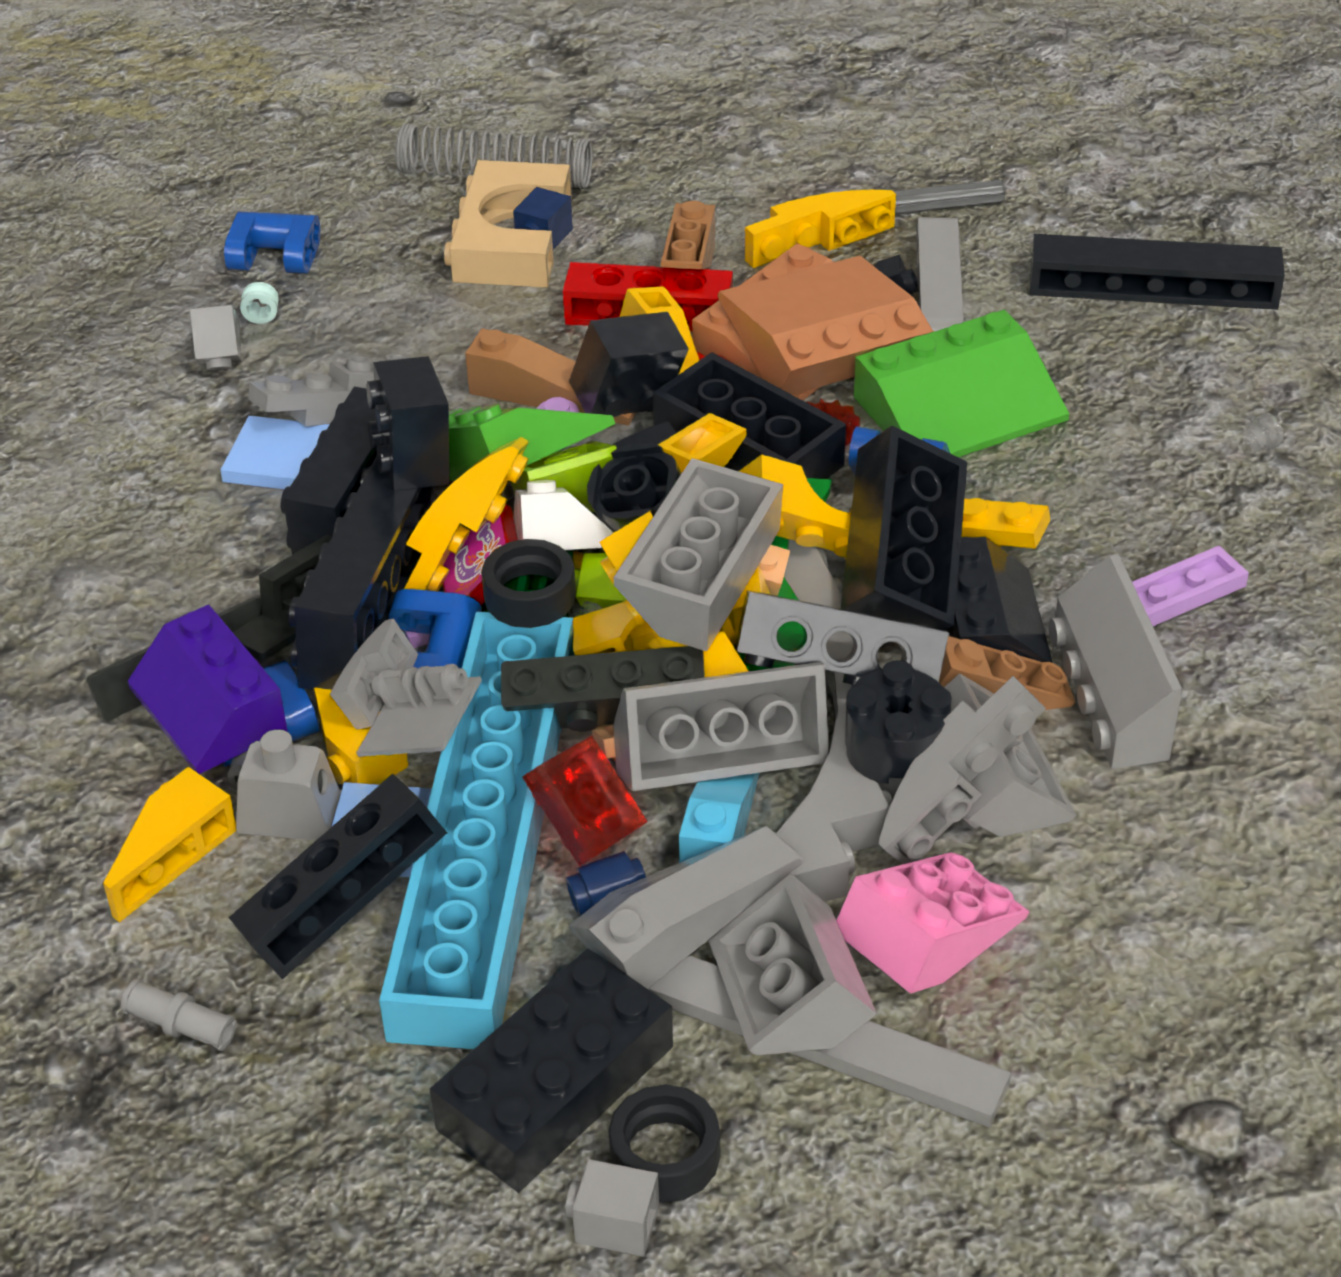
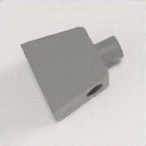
(285, 790)

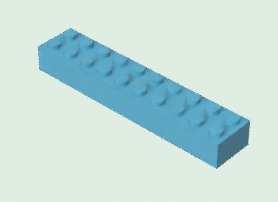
(472, 887)

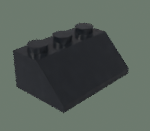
(997, 602)

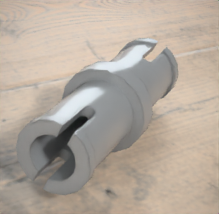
(178, 1014)

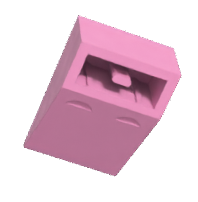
(926, 918)

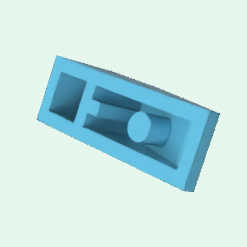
(716, 814)

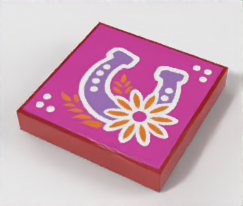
(467, 564)

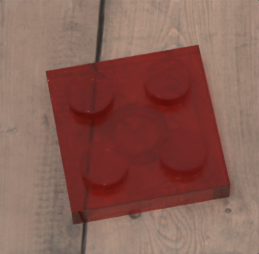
(584, 800)

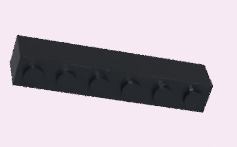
(1157, 271)

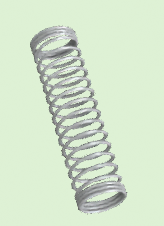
(579, 159)

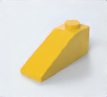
(344, 741)
(169, 836)

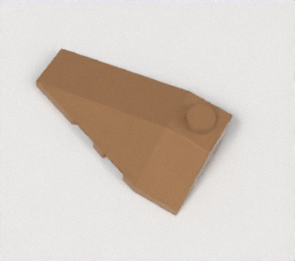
(520, 371)

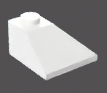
(557, 517)

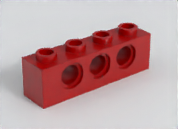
(599, 290)

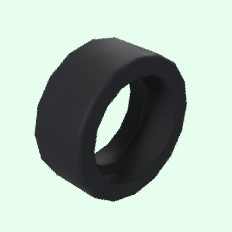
(532, 607)
(675, 1106)

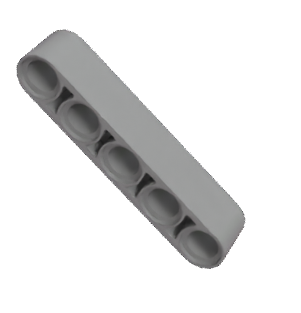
(939, 271)

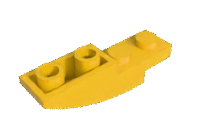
(820, 219)
(468, 503)
(1005, 522)

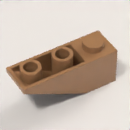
(690, 236)
(995, 667)

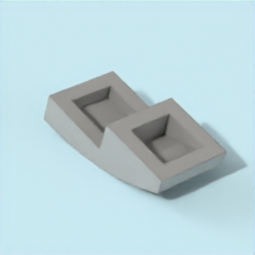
(381, 651)

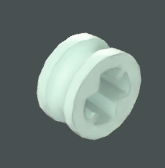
(266, 295)

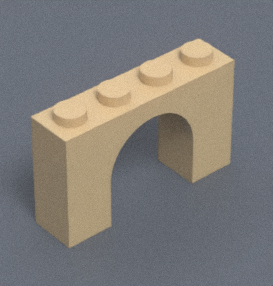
(497, 254)

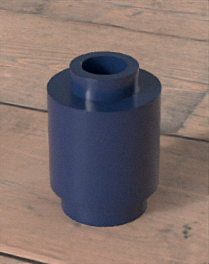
(600, 878)

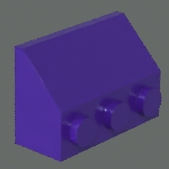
(206, 690)

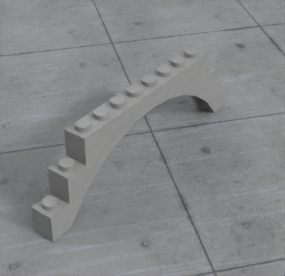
(843, 806)

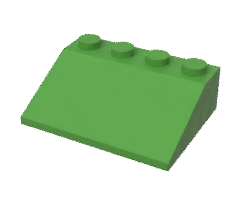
(961, 385)
(481, 431)

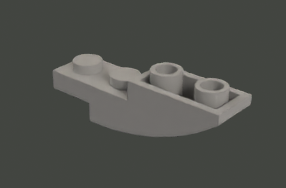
(317, 397)
(938, 781)

